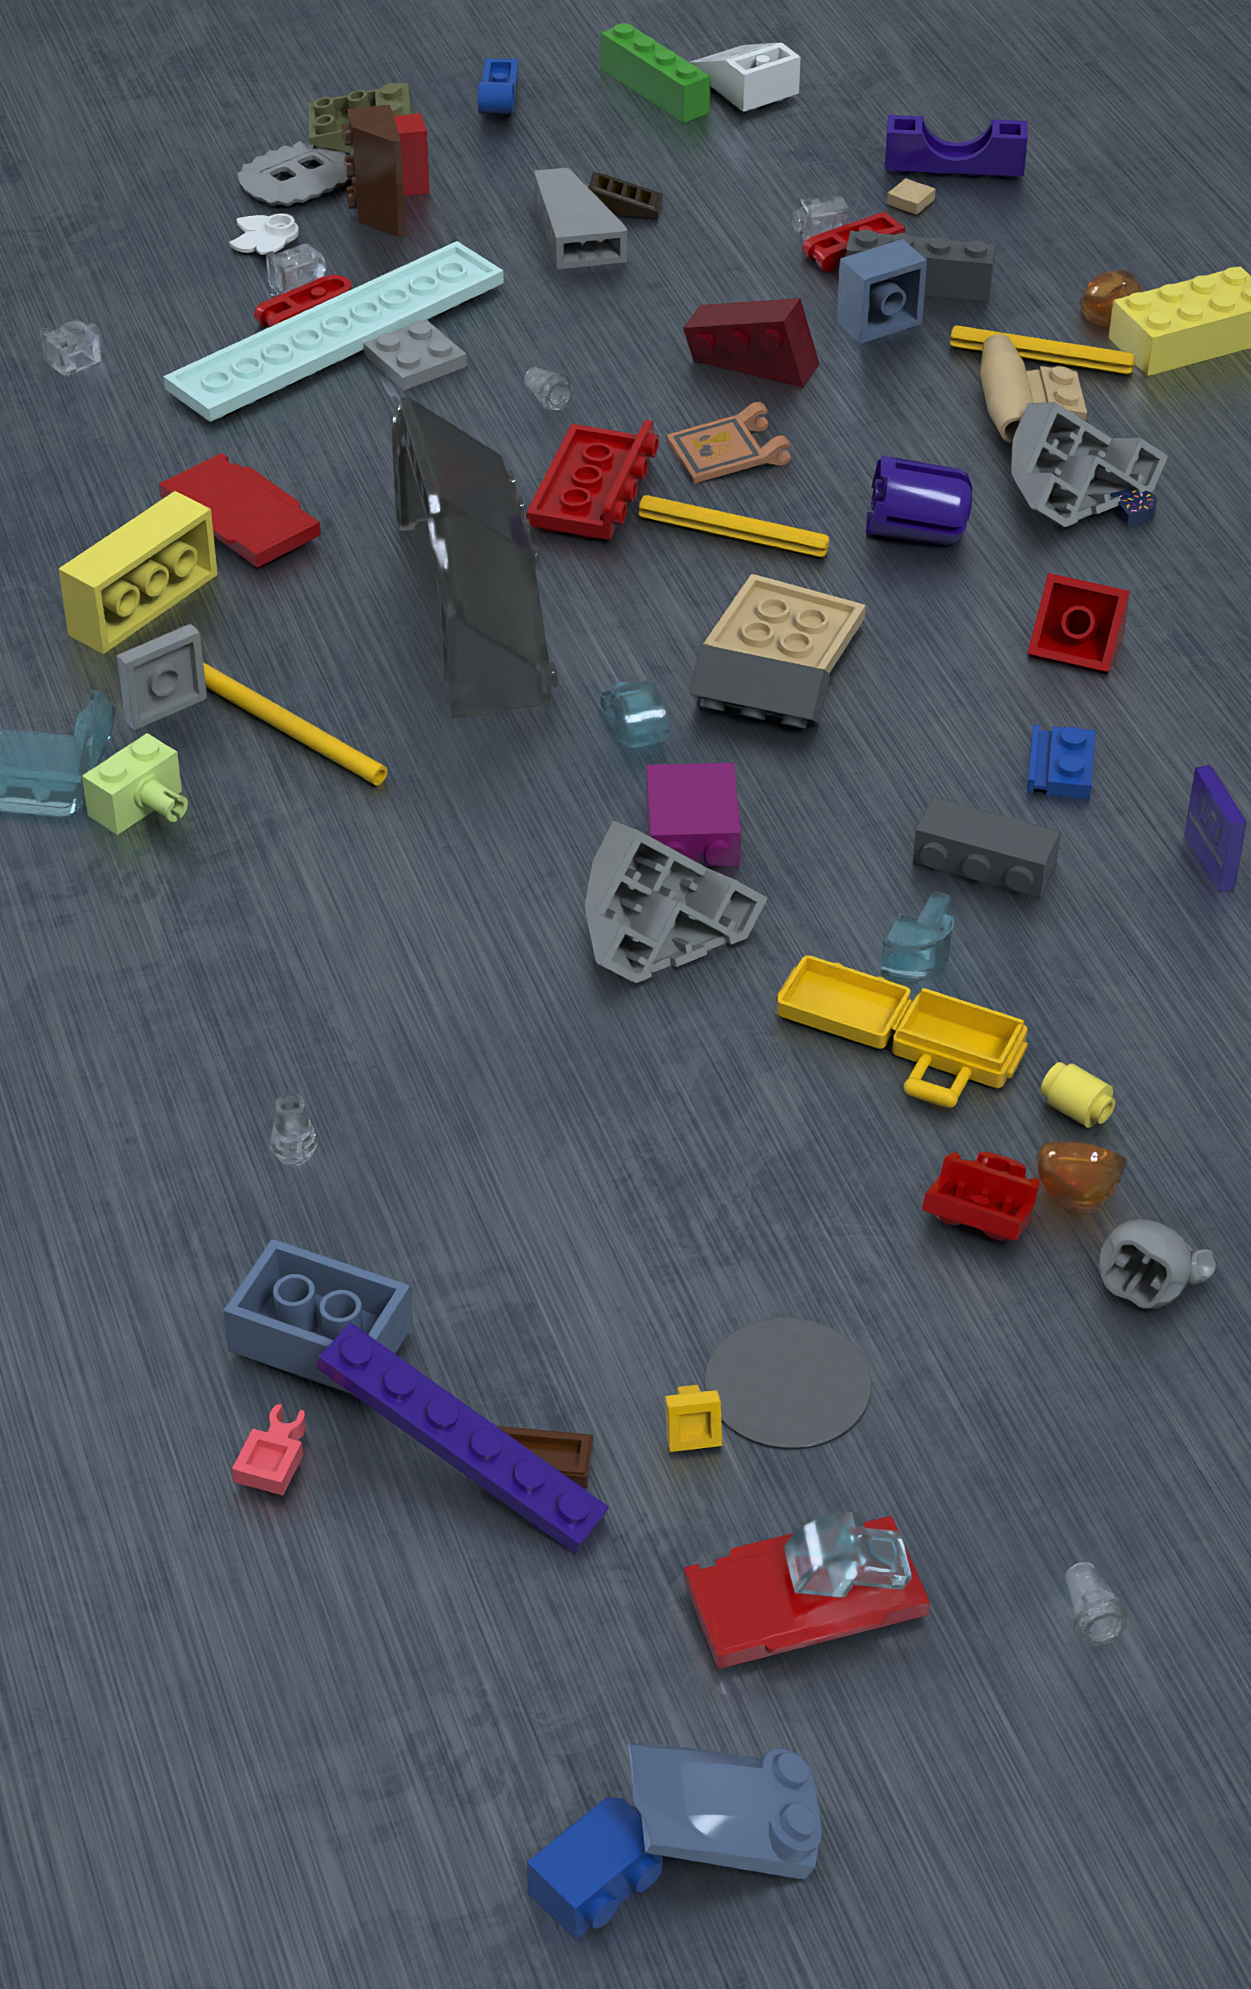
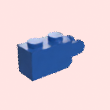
(593, 1867)

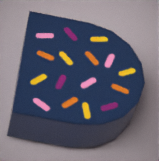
(1135, 506)

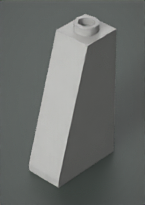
(577, 221)

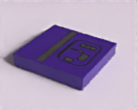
(1215, 828)

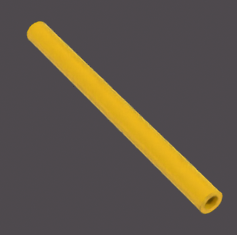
(295, 726)

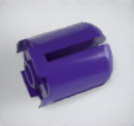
(919, 502)

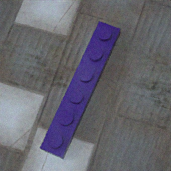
(462, 1437)

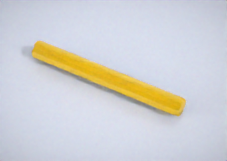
(1049, 350)
(734, 526)

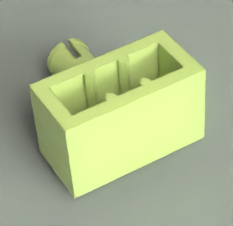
(134, 785)

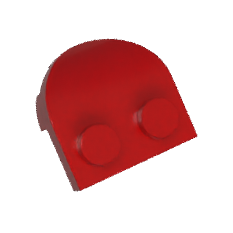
(984, 1195)

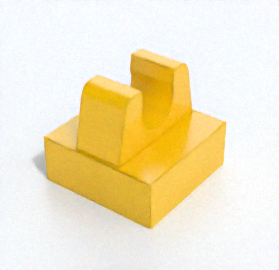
(693, 1419)

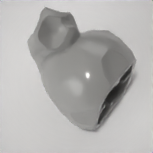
(1151, 1263)

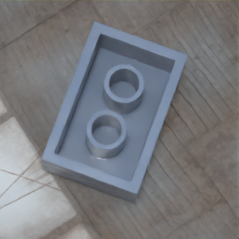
(302, 1301)

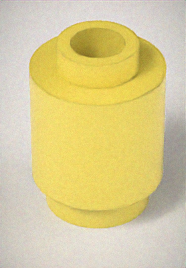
(1078, 1094)

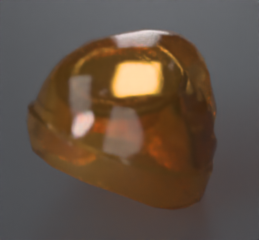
(1102, 290)
(1079, 1174)

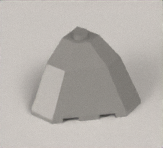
(1073, 467)
(660, 907)

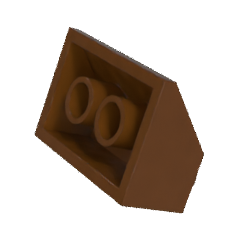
(375, 168)

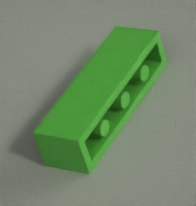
(655, 72)

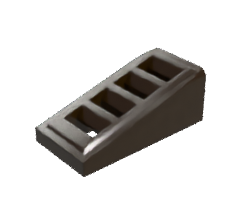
(626, 198)

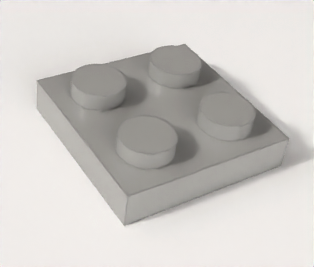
(415, 354)
(162, 676)

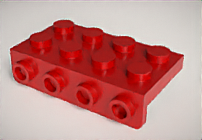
(593, 480)

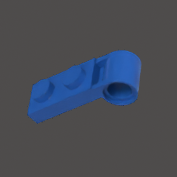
(498, 86)

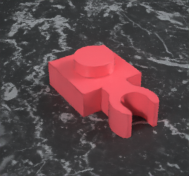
(271, 1456)

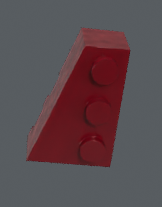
(755, 339)

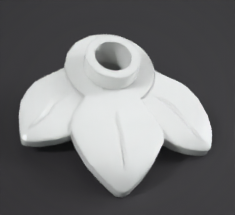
(265, 233)

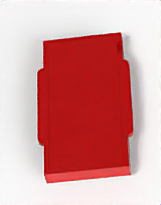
(245, 509)
(754, 1613)

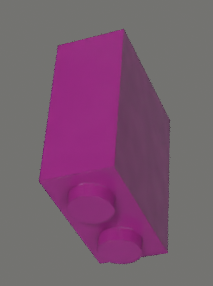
(695, 811)

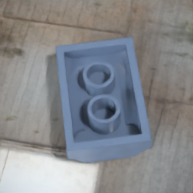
(727, 1807)

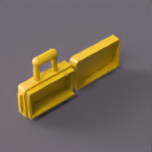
(929, 1030)

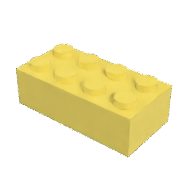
(1185, 321)
(138, 572)

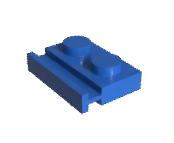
(1061, 761)

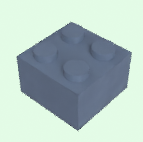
(881, 291)

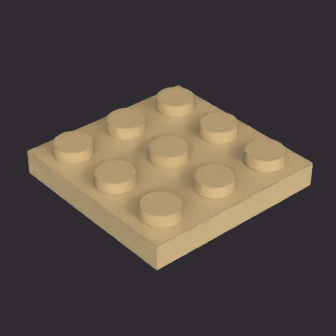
(787, 623)

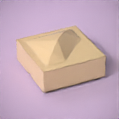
(910, 196)

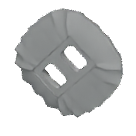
(261, 182)

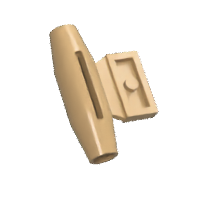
(1011, 387)

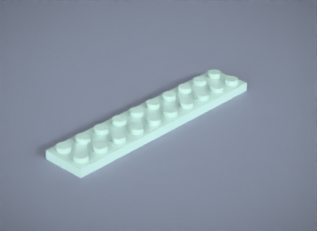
(331, 331)

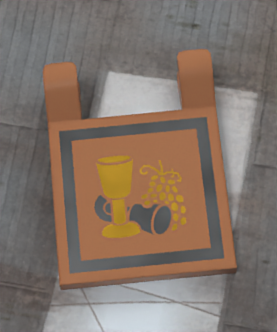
(727, 445)

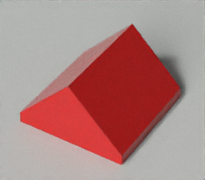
(1079, 623)

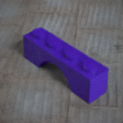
(995, 152)

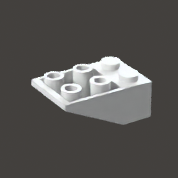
(753, 74)

